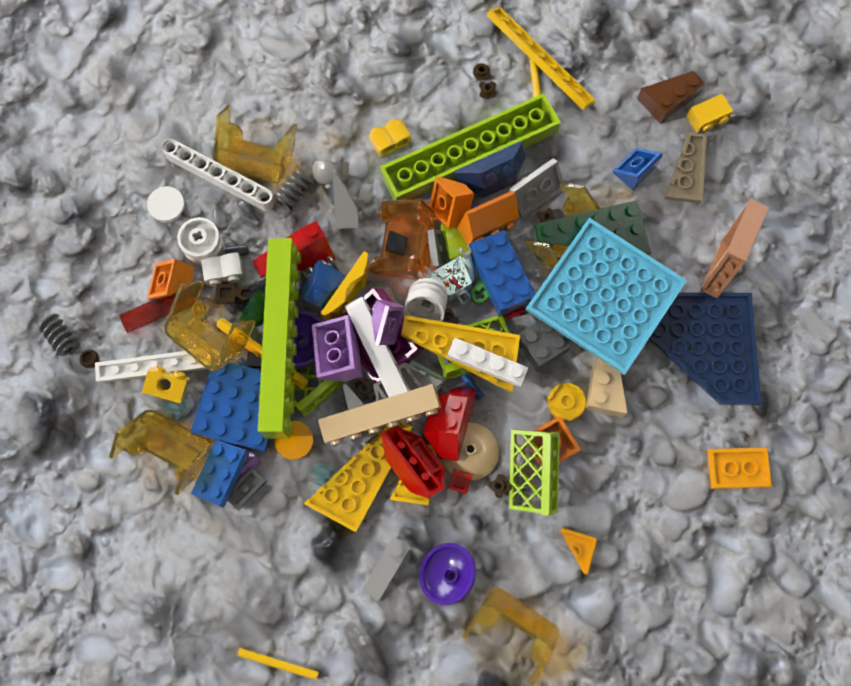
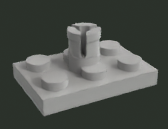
(537, 187)

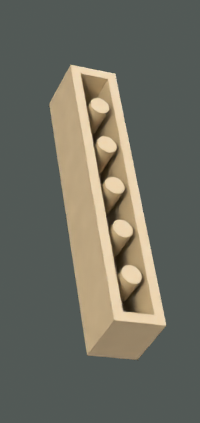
(380, 413)

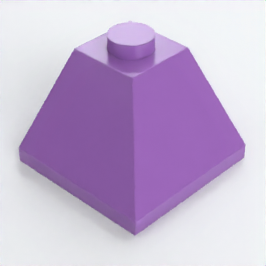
(386, 321)

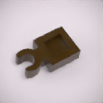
(229, 293)

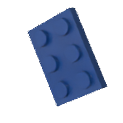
(220, 473)

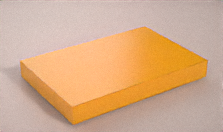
(739, 468)

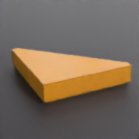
(581, 546)

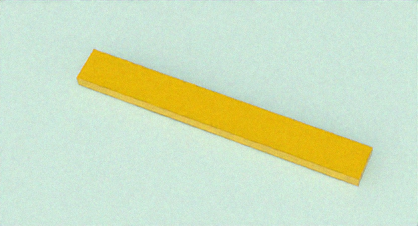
(541, 58)

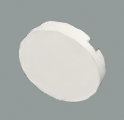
(166, 204)

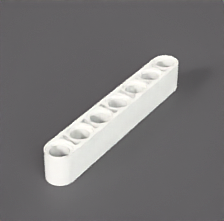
(213, 168)
(379, 354)

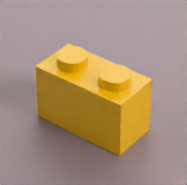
(709, 113)

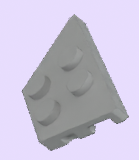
(414, 378)

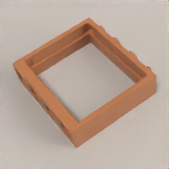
(734, 248)

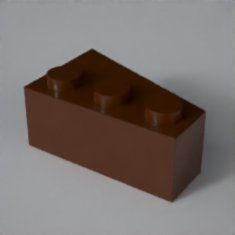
(670, 95)

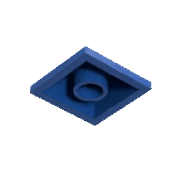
(321, 284)

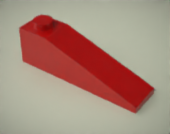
(311, 245)

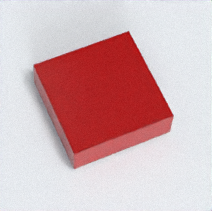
(460, 481)

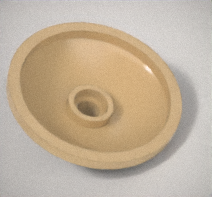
(485, 453)

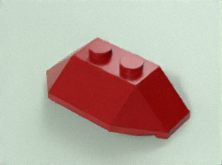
(448, 426)
(413, 462)

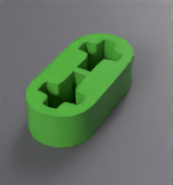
(477, 289)

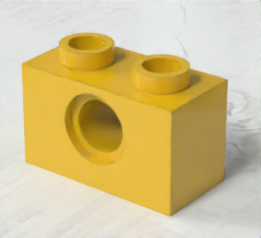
(154, 386)

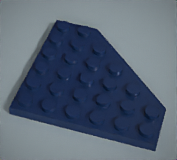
(713, 344)

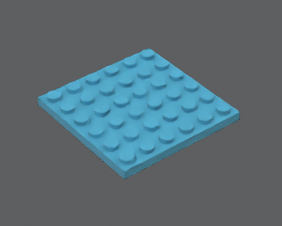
(606, 296)

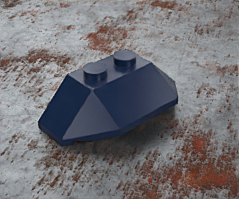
(493, 171)

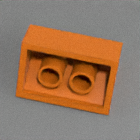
(489, 218)

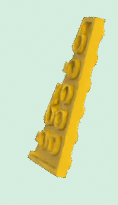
(439, 336)
(355, 485)

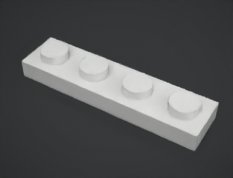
(487, 362)

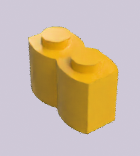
(389, 137)

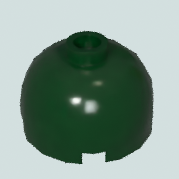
(255, 309)

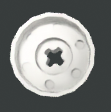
(426, 299)

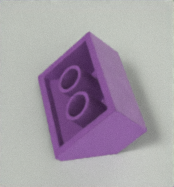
(337, 350)

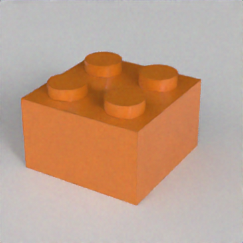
(568, 446)

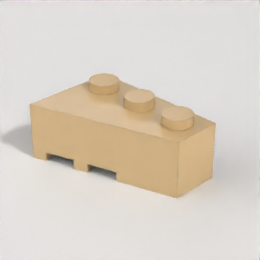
(605, 390)

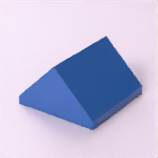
(637, 166)

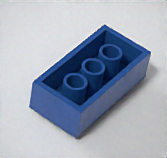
(501, 273)

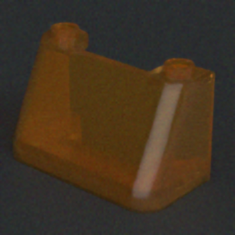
(411, 220)

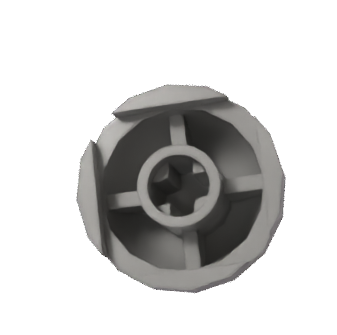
(323, 171)

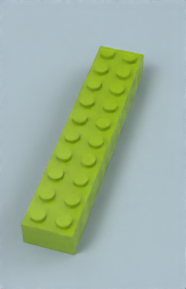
(416, 171)
(278, 339)

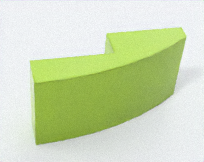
(453, 242)

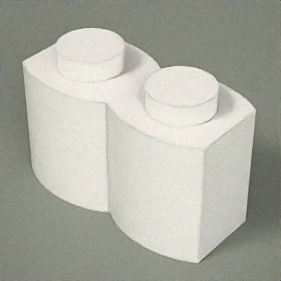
(222, 269)

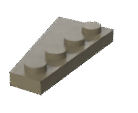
(688, 176)

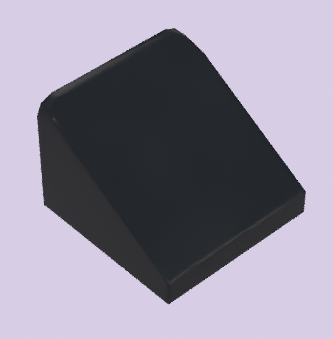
(395, 243)
(253, 361)

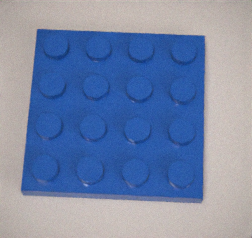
(231, 407)

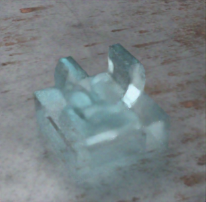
(177, 408)
(322, 472)

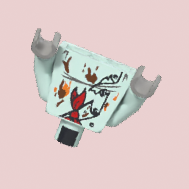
(455, 276)

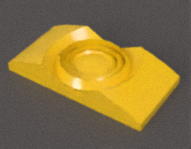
(348, 289)

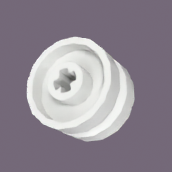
(200, 240)

